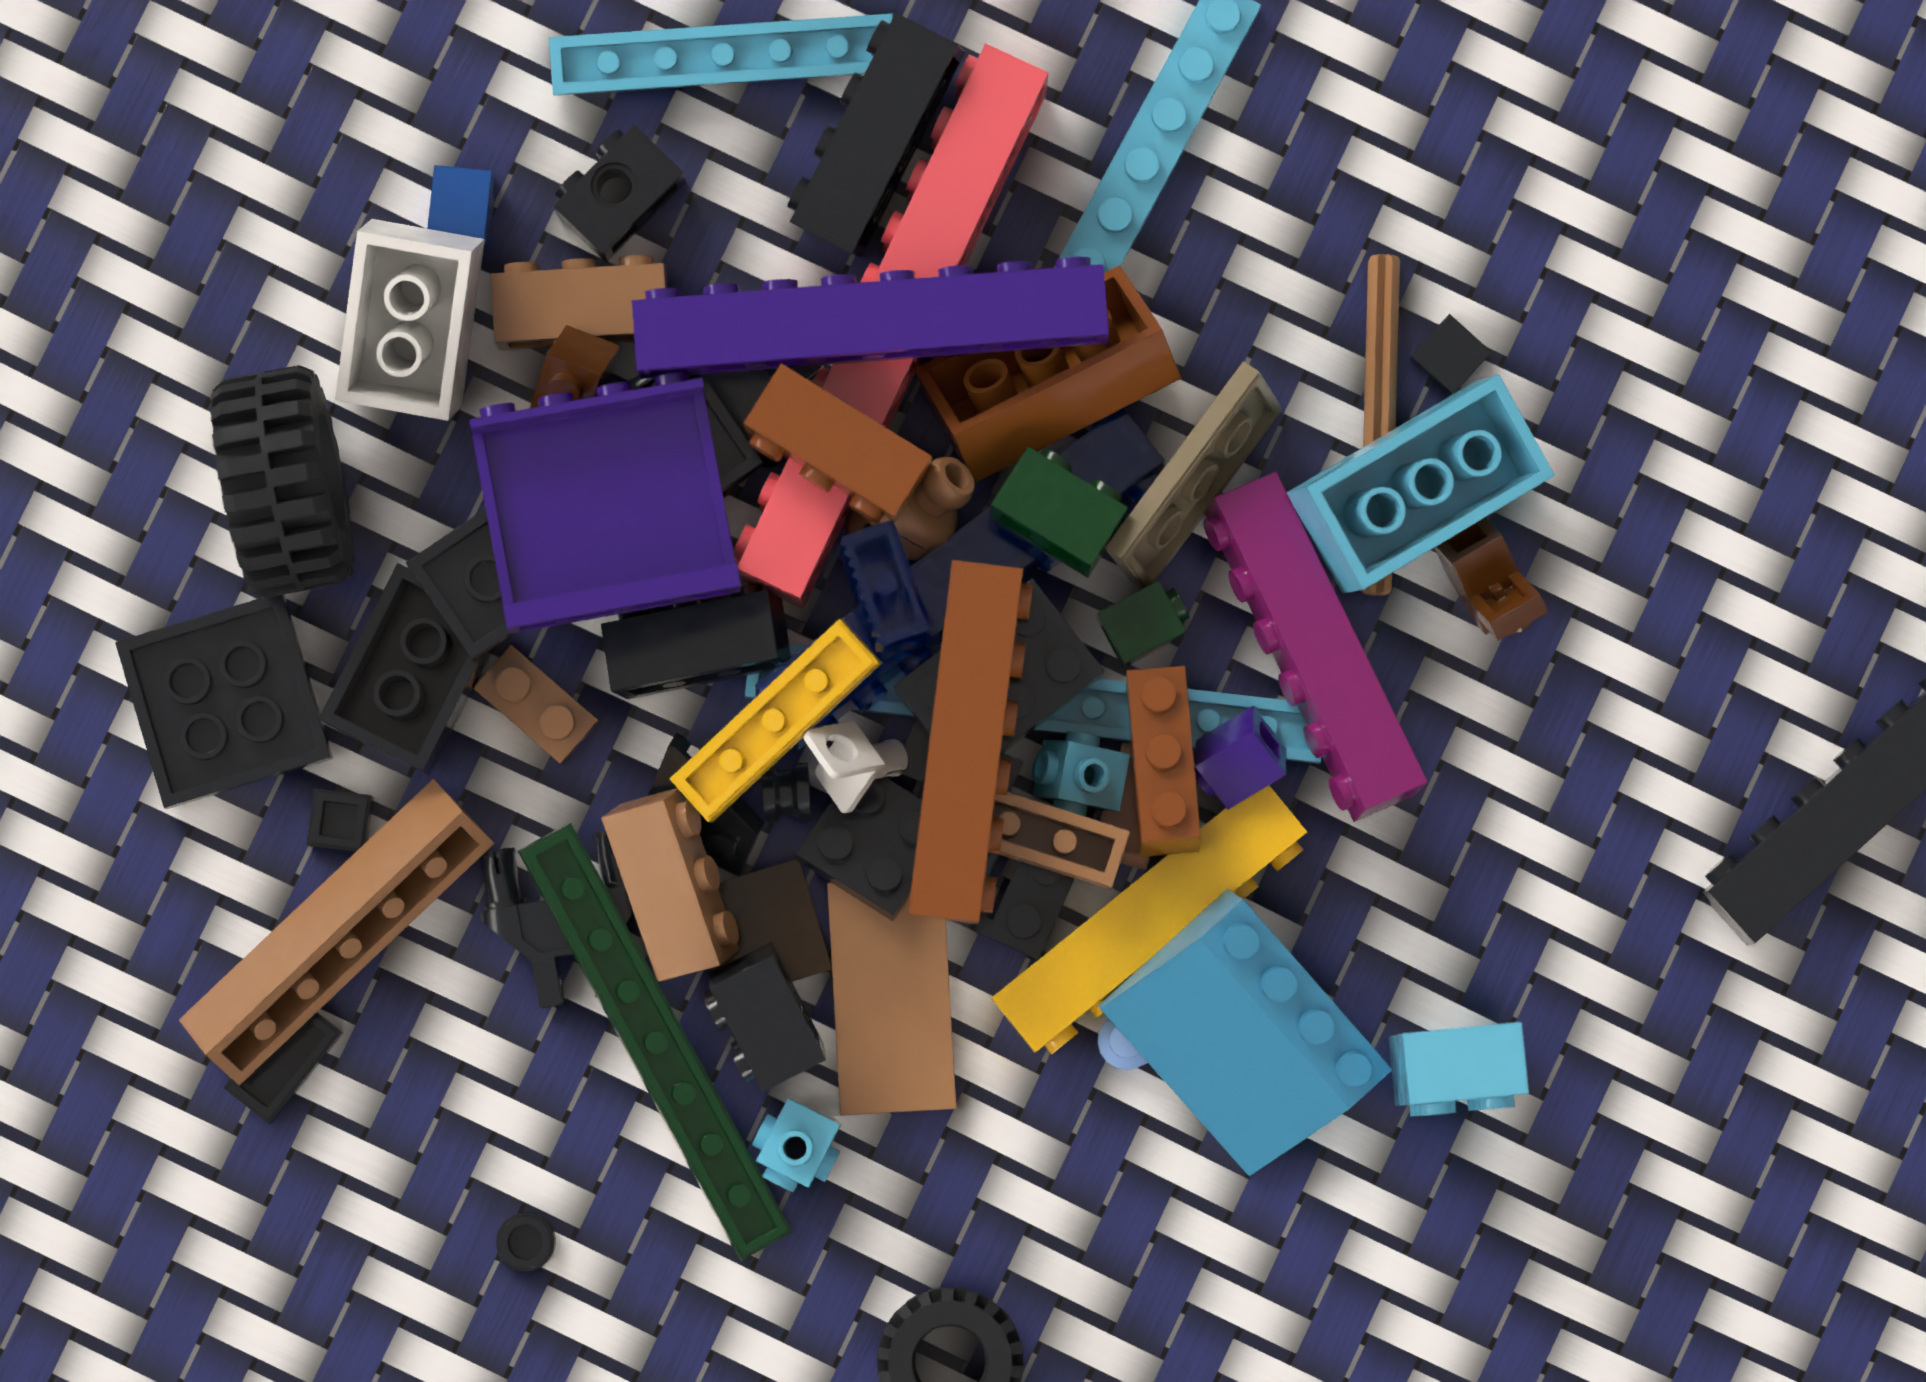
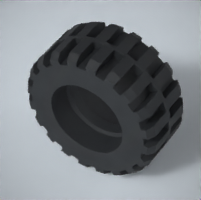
(282, 481)

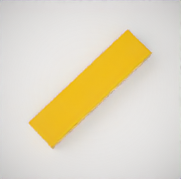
(775, 720)

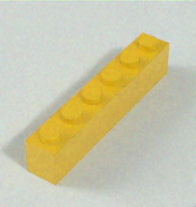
(1146, 917)

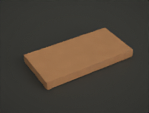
(890, 1009)

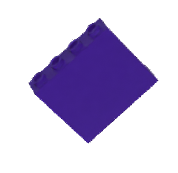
(604, 503)

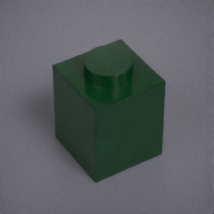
(1143, 623)

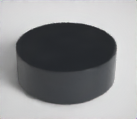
(526, 1241)

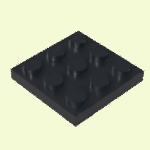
(224, 700)

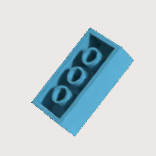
(1420, 484)

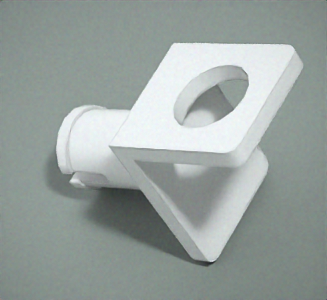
(852, 761)

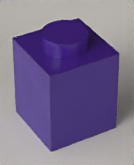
(1239, 758)

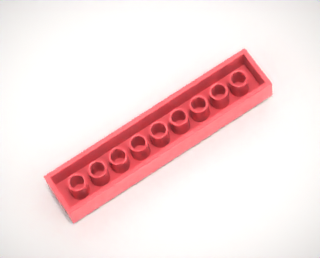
(938, 230)

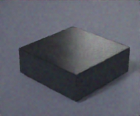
(1450, 355)
(339, 820)

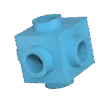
(1080, 774)
(816, 1132)

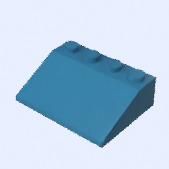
(1244, 1034)

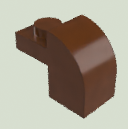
(1489, 581)

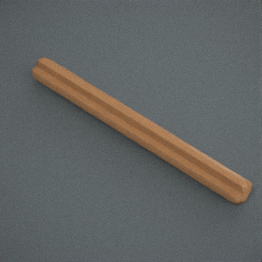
(1381, 361)

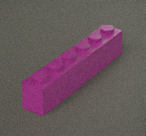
(1313, 647)

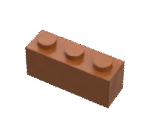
(836, 445)
(1163, 761)

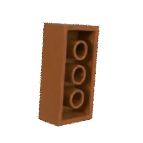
(1034, 397)

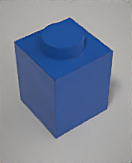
(462, 202)

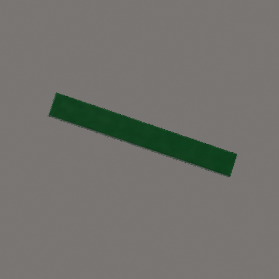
(654, 1041)

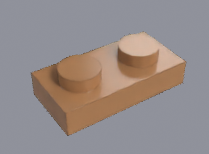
(536, 704)

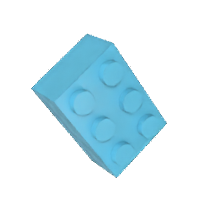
(1458, 1064)

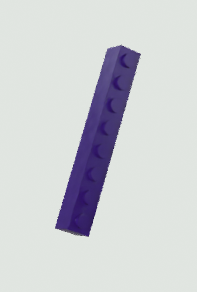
(870, 319)

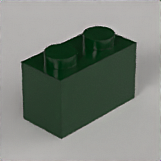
(1059, 510)

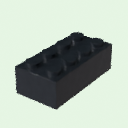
(876, 135)

